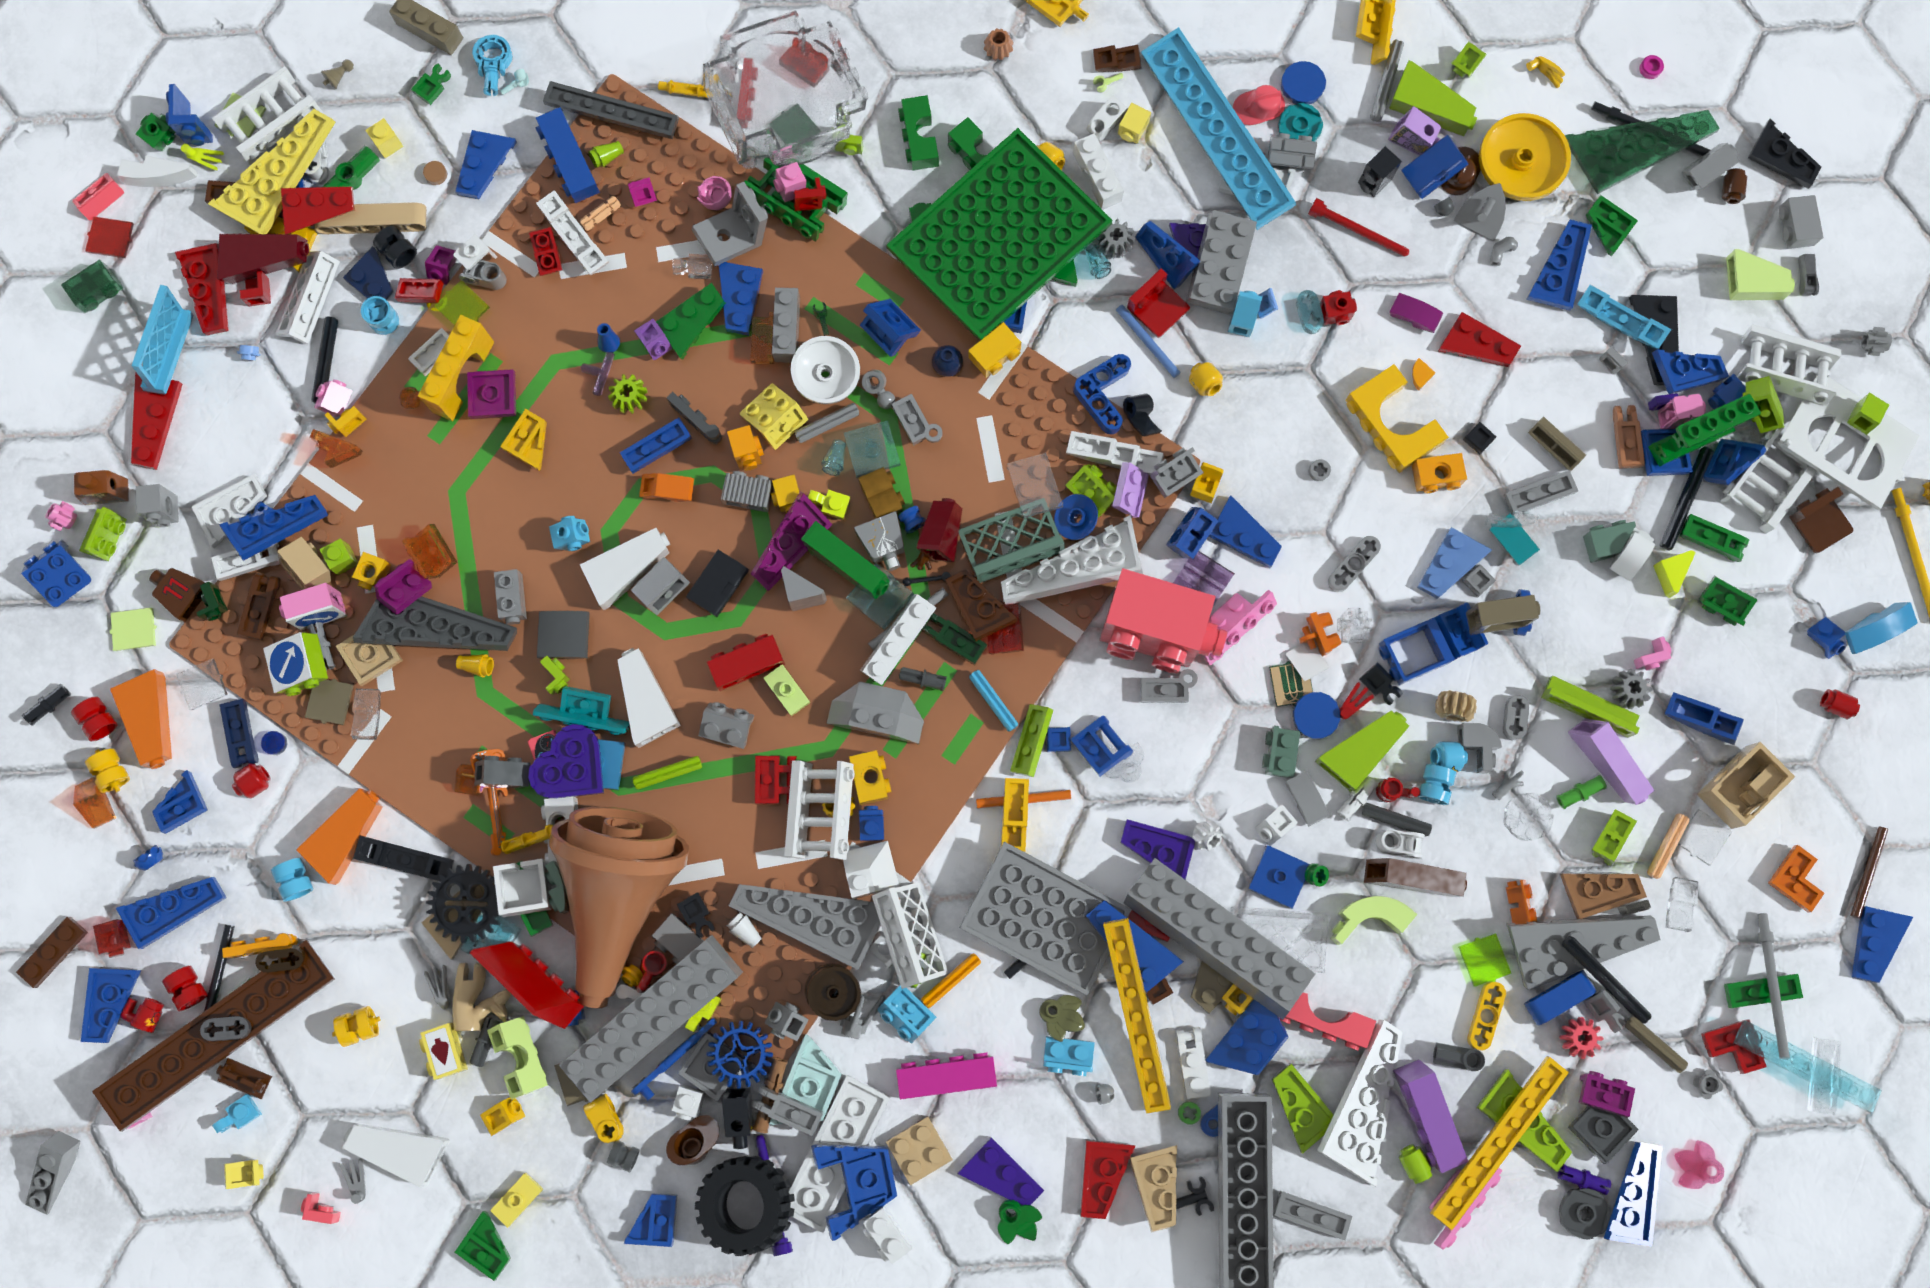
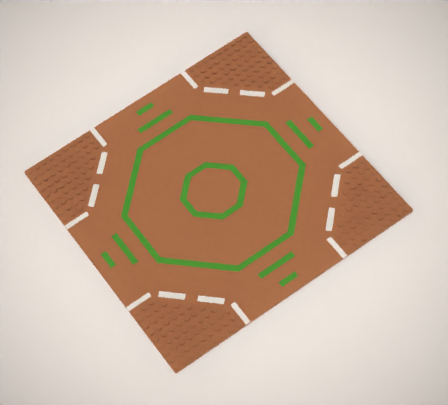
(499, 517)

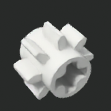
(1207, 835)

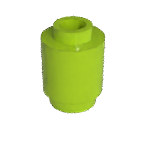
(1415, 1163)

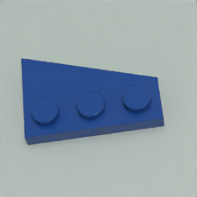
(481, 161)
(1167, 254)
(1244, 534)
(1877, 942)

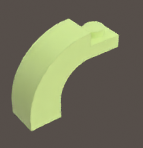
(1385, 909)

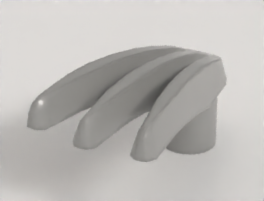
(439, 993)
(357, 1188)

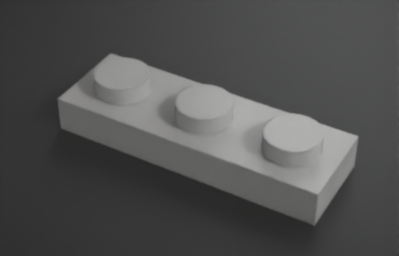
(1541, 492)
(1312, 1215)

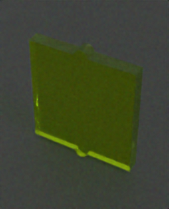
(461, 301)
(1484, 960)

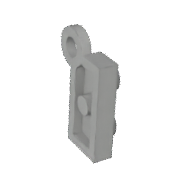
(914, 421)
(1167, 689)

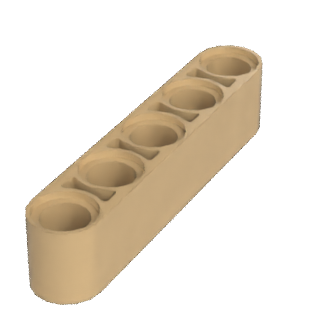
(375, 217)

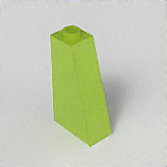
(1433, 99)
(1359, 754)

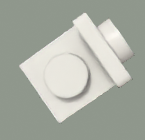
(1276, 825)

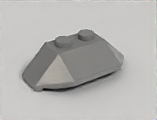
(877, 712)

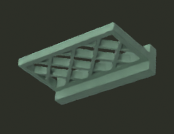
(1013, 559)

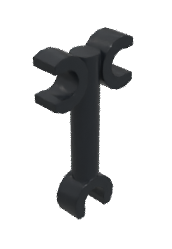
(1198, 1197)

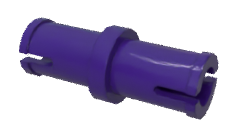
(1584, 1179)

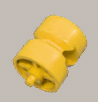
(106, 769)
(350, 1027)

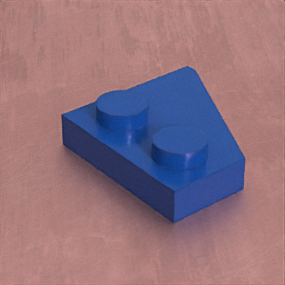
(180, 804)

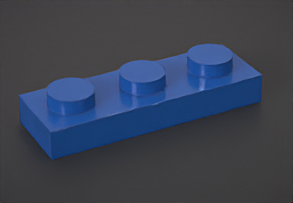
(655, 445)

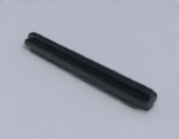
(1686, 498)
(1606, 979)

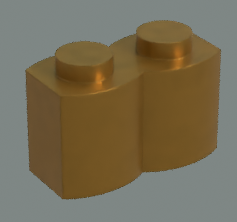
(880, 492)

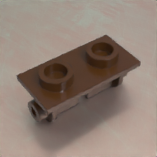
(243, 1078)

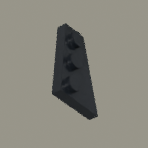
(1780, 155)

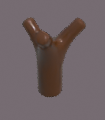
(920, 561)

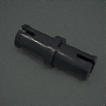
(46, 704)

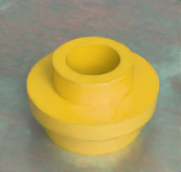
(631, 975)

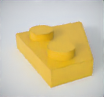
(527, 439)

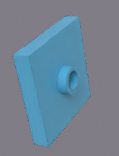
(612, 761)

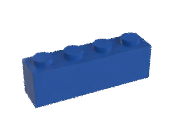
(567, 154)

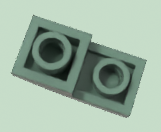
(558, 895)

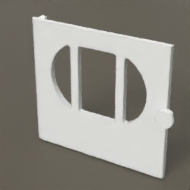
(1890, 438)

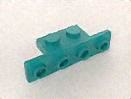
(584, 709)

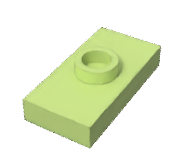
(786, 690)

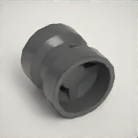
(621, 1155)

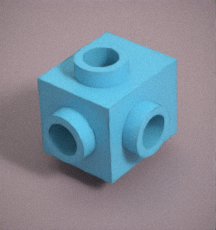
(569, 534)

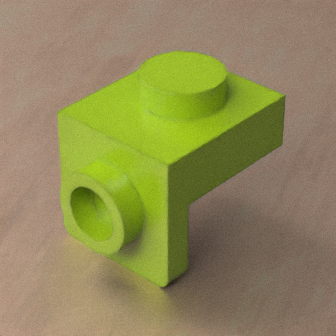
(1468, 60)
(851, 146)
(555, 668)

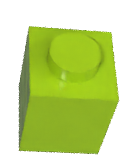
(1868, 413)
(339, 556)

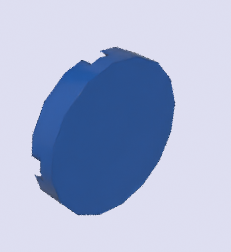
(1303, 82)
(1316, 715)

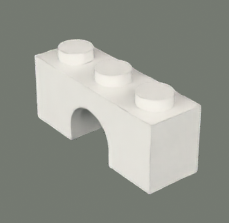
(1103, 178)

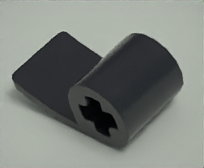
(1137, 411)

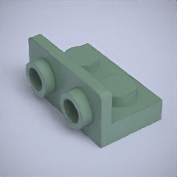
(1281, 752)

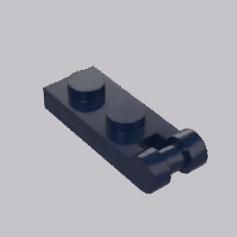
(238, 732)

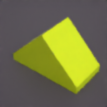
(1673, 571)

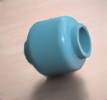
(1449, 755)

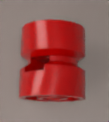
(94, 719)
(184, 988)

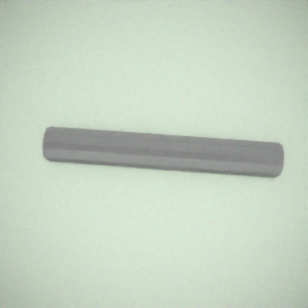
(1387, 80)

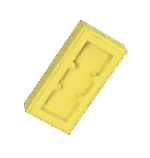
(516, 1199)

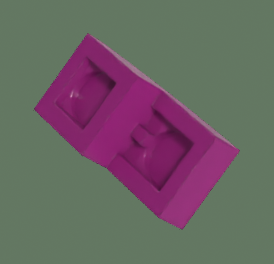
(1417, 312)

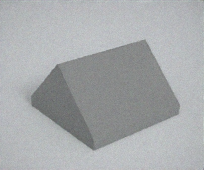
(801, 592)

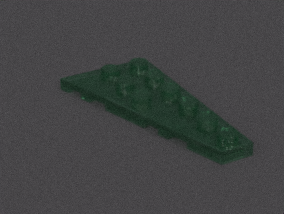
(1630, 148)

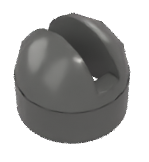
(1445, 207)

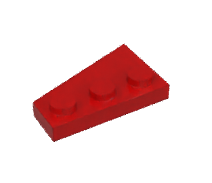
(314, 205)
(1479, 341)
(1102, 1174)

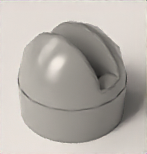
(1104, 1093)

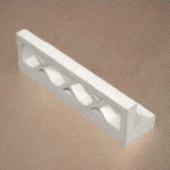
(308, 297)

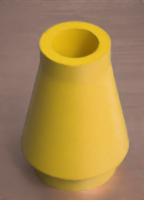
(476, 664)

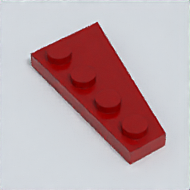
(208, 292)

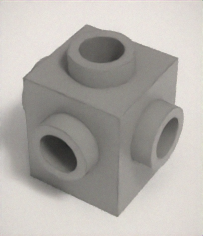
(786, 1021)

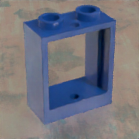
(1436, 642)

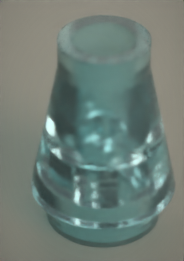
(1097, 262)
(834, 459)

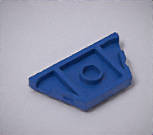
(1250, 1041)

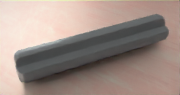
(1396, 819)

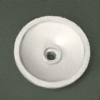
(822, 355)

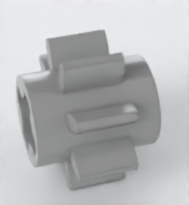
(1876, 341)

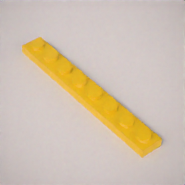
(1137, 1015)
(1499, 1142)

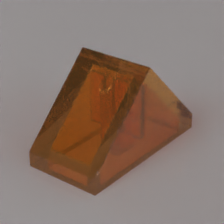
(92, 804)

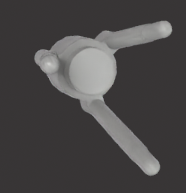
(853, 1025)

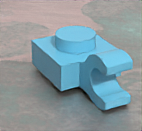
(239, 1113)

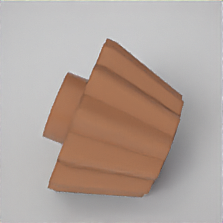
(998, 44)

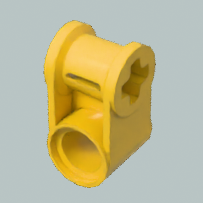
(602, 1116)

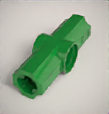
(358, 166)

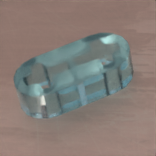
(1304, 313)

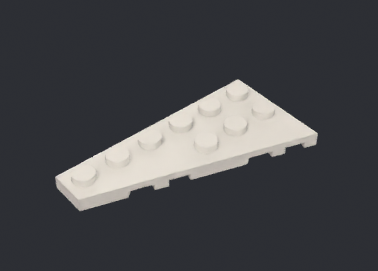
(1079, 566)
(1363, 1112)

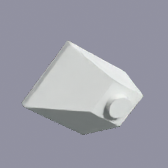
(870, 870)

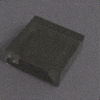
(1634, 907)

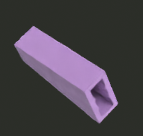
(1612, 759)

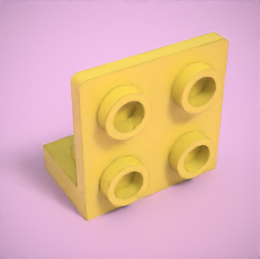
(774, 415)

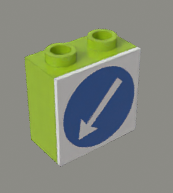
(295, 663)

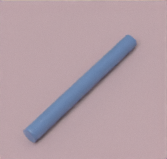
(1148, 341)

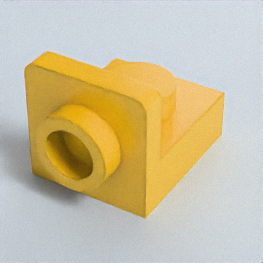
(348, 421)
(502, 1115)

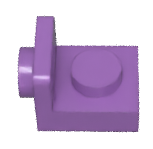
(653, 339)

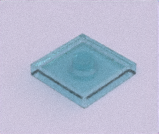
(871, 448)

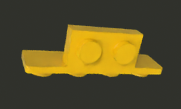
(1375, 26)

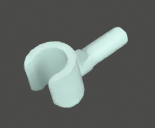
(521, 81)

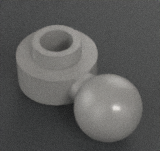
(884, 398)

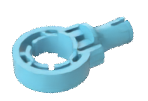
(491, 66)

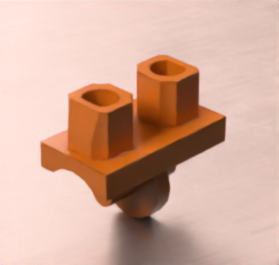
(1324, 643)

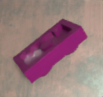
(401, 587)
(1606, 1094)

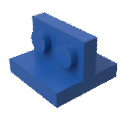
(888, 325)

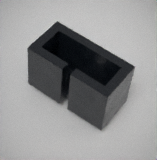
(1379, 172)

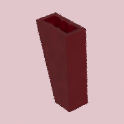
(245, 254)

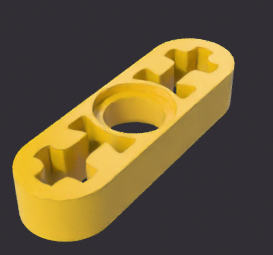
(1499, 1001)

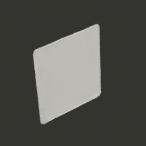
(1307, 661)

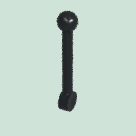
(907, 581)

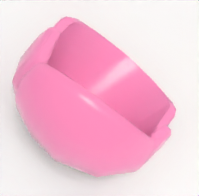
(714, 193)

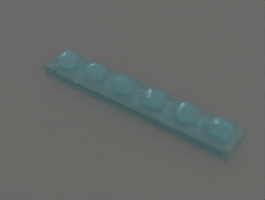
(1809, 1067)

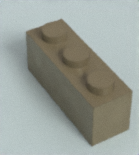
(426, 25)

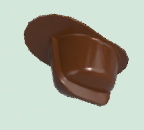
(1464, 179)
(693, 1141)

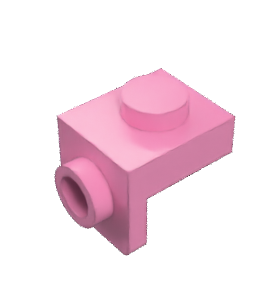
(1651, 661)

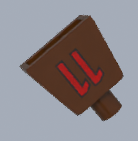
(177, 592)

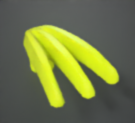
(197, 154)

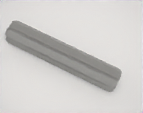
(827, 422)

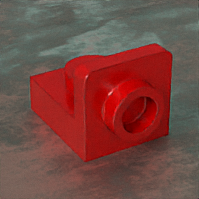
(810, 198)

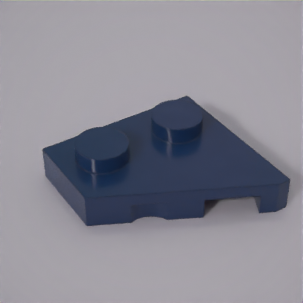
(369, 276)

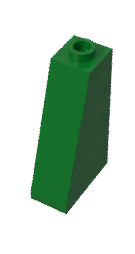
(845, 560)

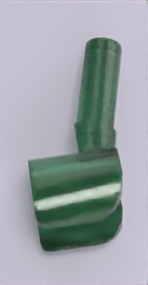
(821, 315)

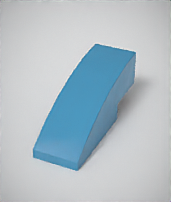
(1881, 627)

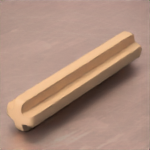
(1668, 846)

